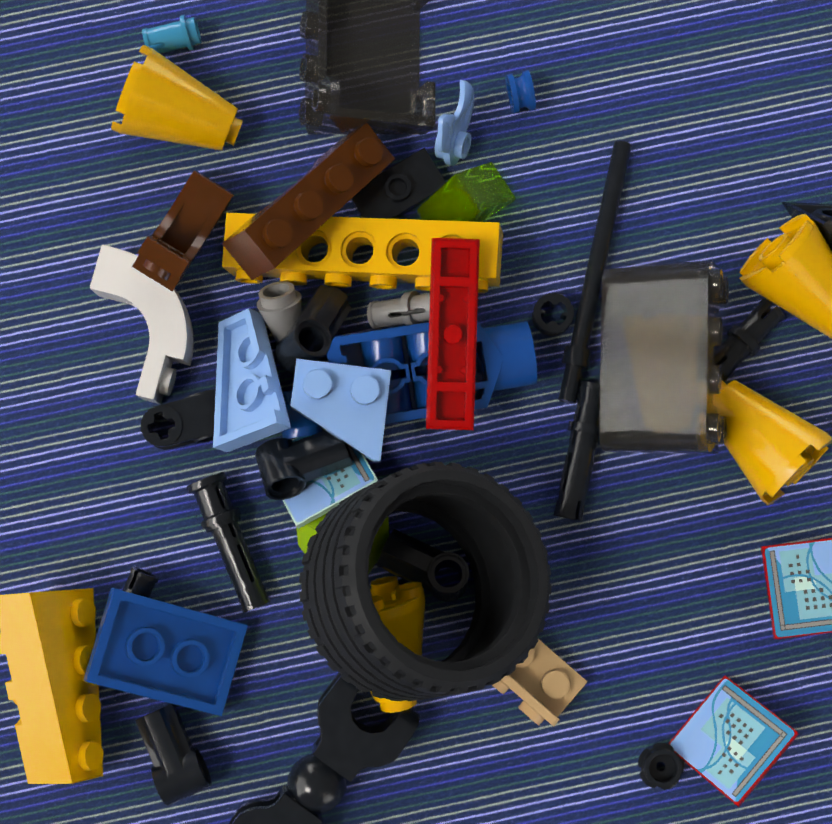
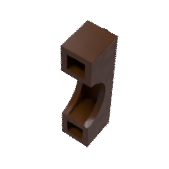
(308, 203)

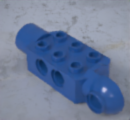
(502, 362)

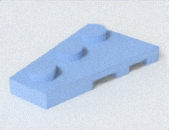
(247, 384)

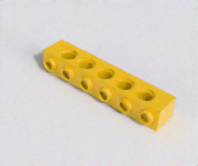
(387, 238)

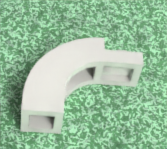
(163, 310)

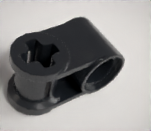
(192, 421)

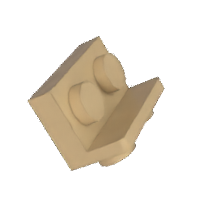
(543, 684)

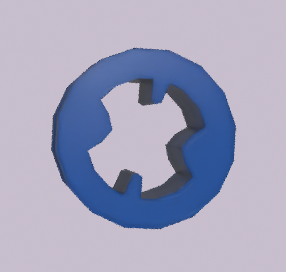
(520, 92)

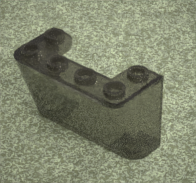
(364, 68)
(661, 358)

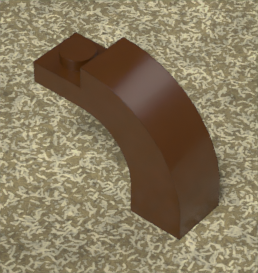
(183, 231)

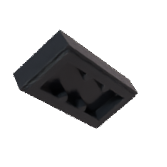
(399, 188)

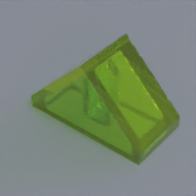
(469, 196)

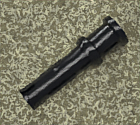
(221, 520)

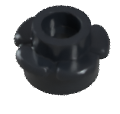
(669, 775)

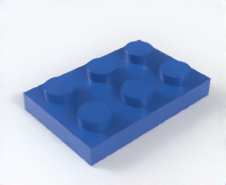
(165, 652)

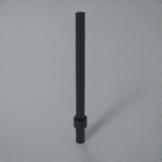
(577, 355)

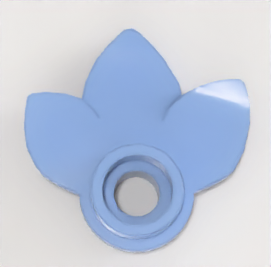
(452, 139)

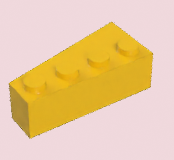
(47, 653)

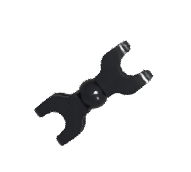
(337, 756)

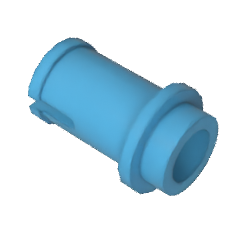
(173, 35)

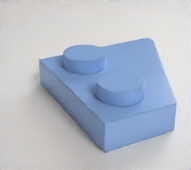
(344, 401)

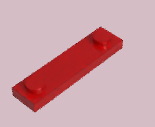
(452, 333)

